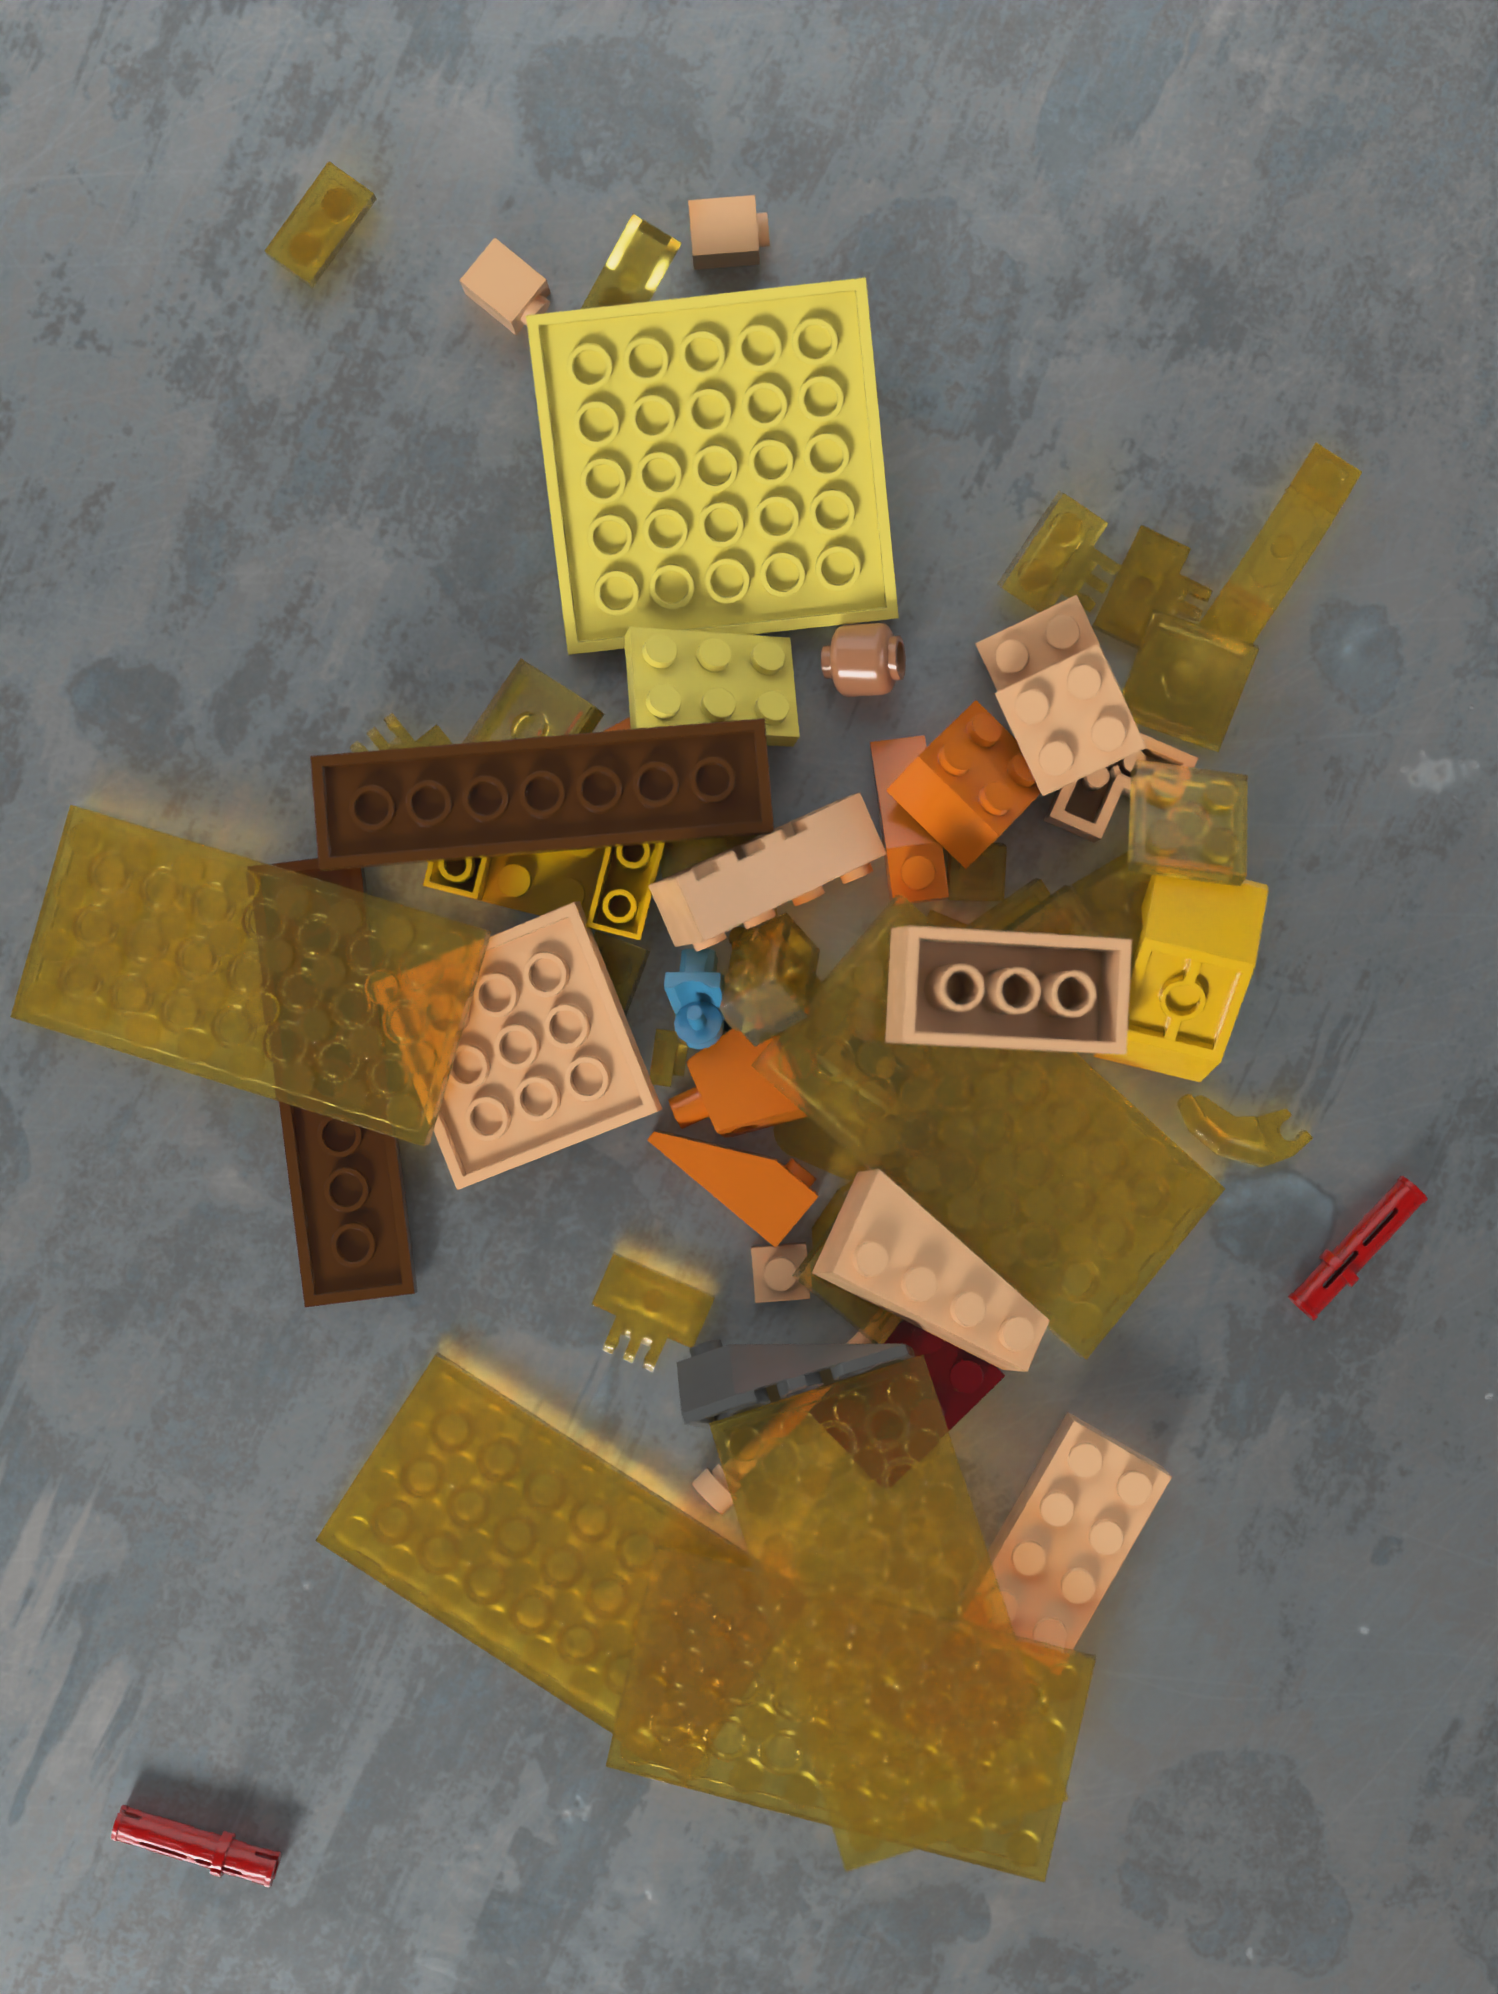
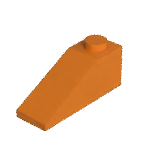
(912, 855)
(750, 1184)

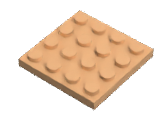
(540, 1052)

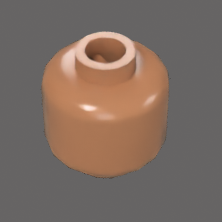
(864, 659)

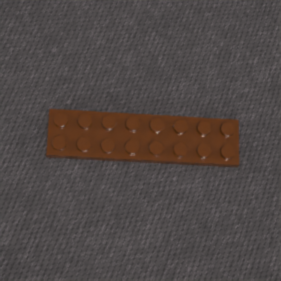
(542, 794)
(346, 1190)

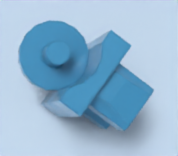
(696, 998)

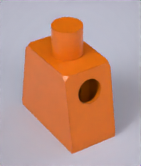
(732, 1090)

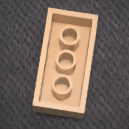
(1008, 990)
(1072, 1531)

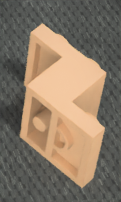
(1060, 695)

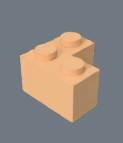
(1090, 801)

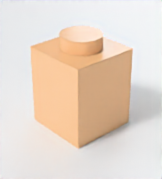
(727, 232)
(506, 286)

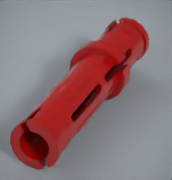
(1311, 1295)
(207, 1849)

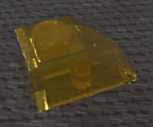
(633, 266)

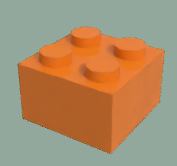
(967, 784)

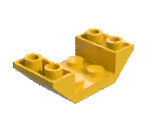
(605, 880)
(1190, 973)

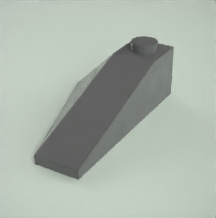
(742, 1377)

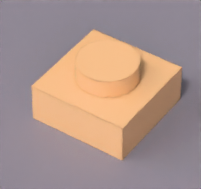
(774, 1272)

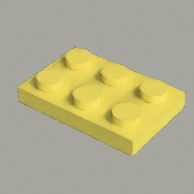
(710, 679)

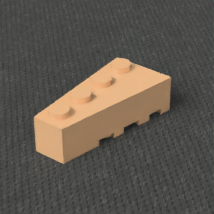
(767, 872)
(919, 1271)

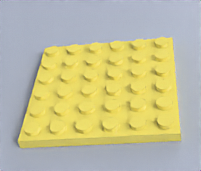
(715, 463)

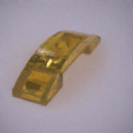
(1282, 545)

